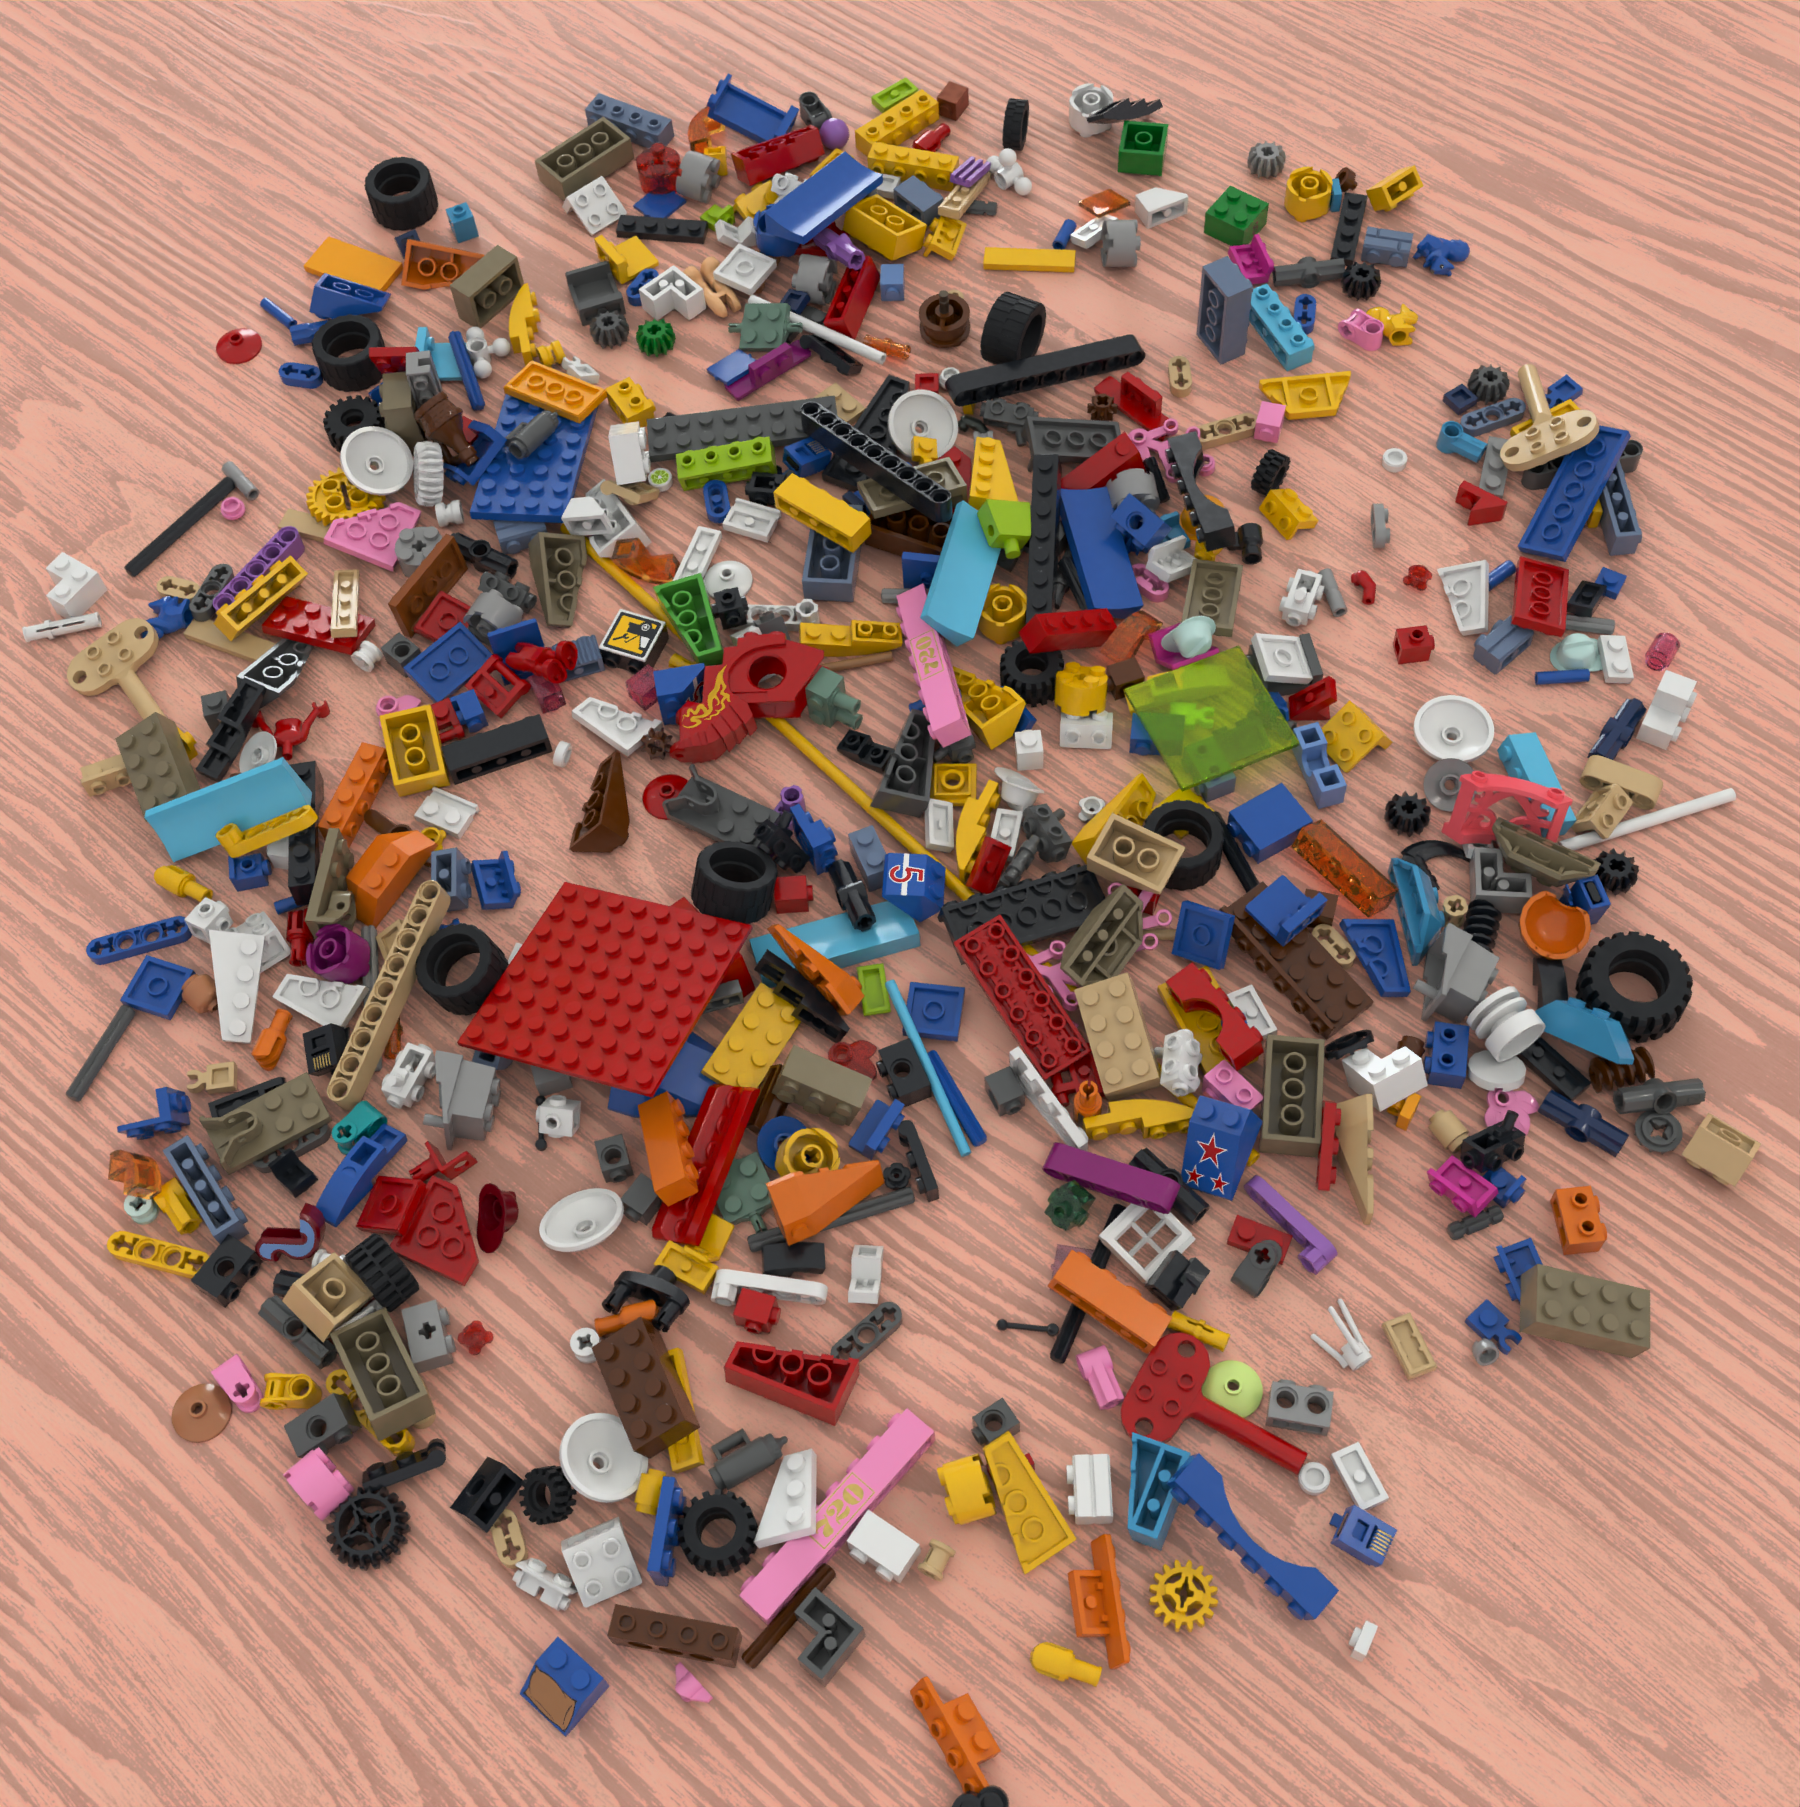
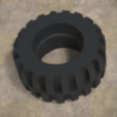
(1648, 959)

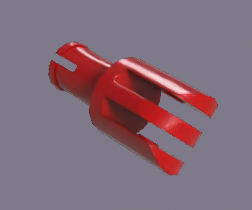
(931, 140)
(298, 936)

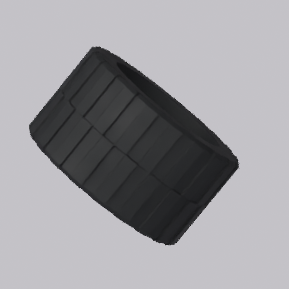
(400, 176)
(1012, 329)
(343, 335)
(1200, 823)
(734, 882)
(443, 951)

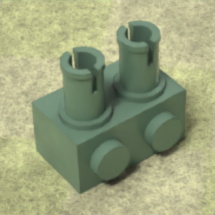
(829, 701)

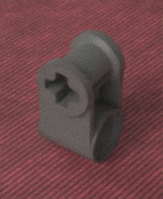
(813, 110)
(1254, 1271)

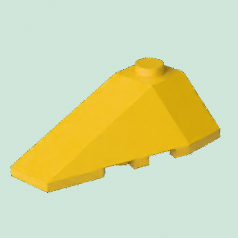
(989, 708)
(1131, 803)

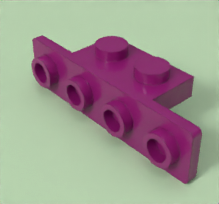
(768, 368)

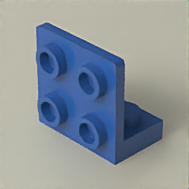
(504, 641)
(1285, 909)

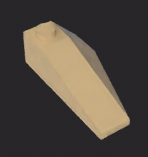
(1354, 1153)

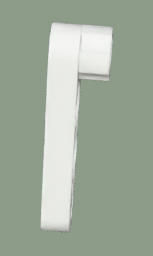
(805, 611)
(730, 1282)

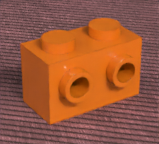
(1578, 1220)

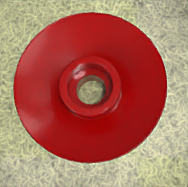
(239, 346)
(654, 793)

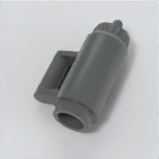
(530, 435)
(744, 1461)

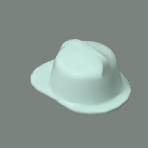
(1190, 637)
(1576, 652)

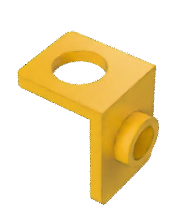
(713, 1240)

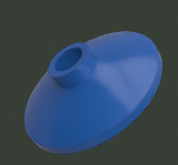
(771, 1133)

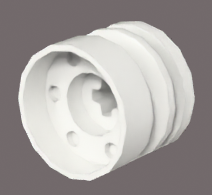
(1506, 1023)

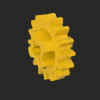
(1195, 1597)

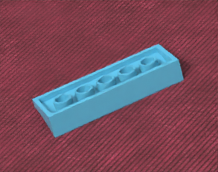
(961, 578)
(247, 799)
(844, 945)

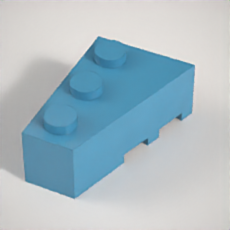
(1150, 1498)

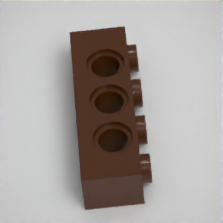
(675, 1635)

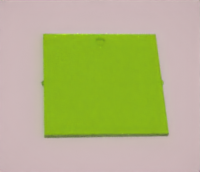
(1211, 718)

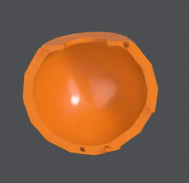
(1553, 928)

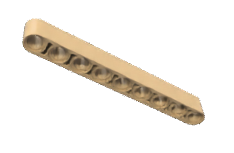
(386, 1006)

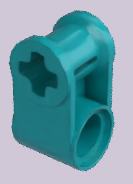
(361, 1121)

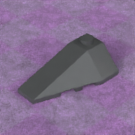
(277, 668)

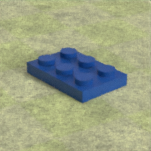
(448, 663)
(665, 1536)

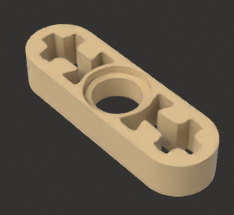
(1235, 424)

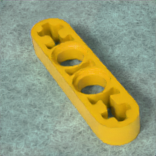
(159, 1258)

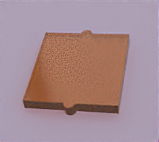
(1104, 203)

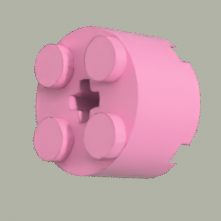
(317, 1484)

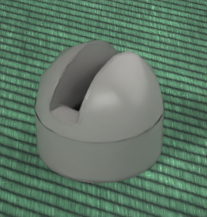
(1486, 1358)

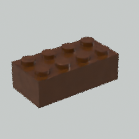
(907, 533)
(645, 1388)

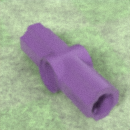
(839, 248)

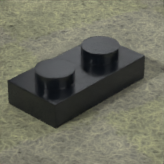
(1586, 599)

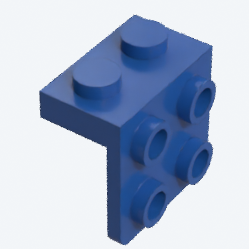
(173, 1114)

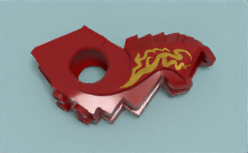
(734, 700)

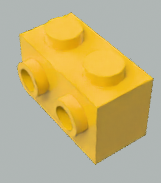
(1394, 188)
(630, 402)

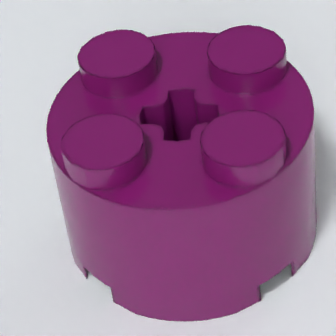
(338, 954)

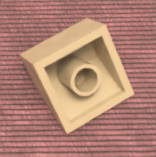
(1721, 1150)
(327, 1296)

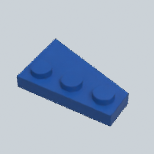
(1380, 954)

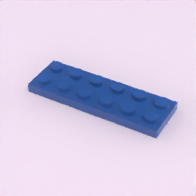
(1573, 495)

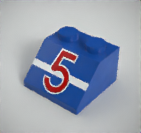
(677, 687)
(914, 884)

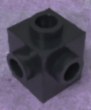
(730, 608)

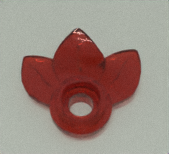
(857, 1056)

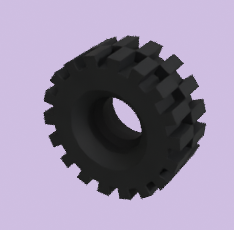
(347, 412)

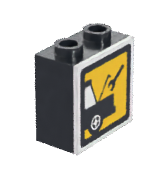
(633, 641)

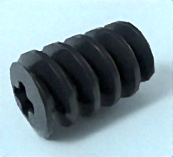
(1482, 923)

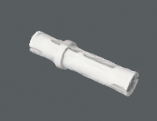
(33, 632)

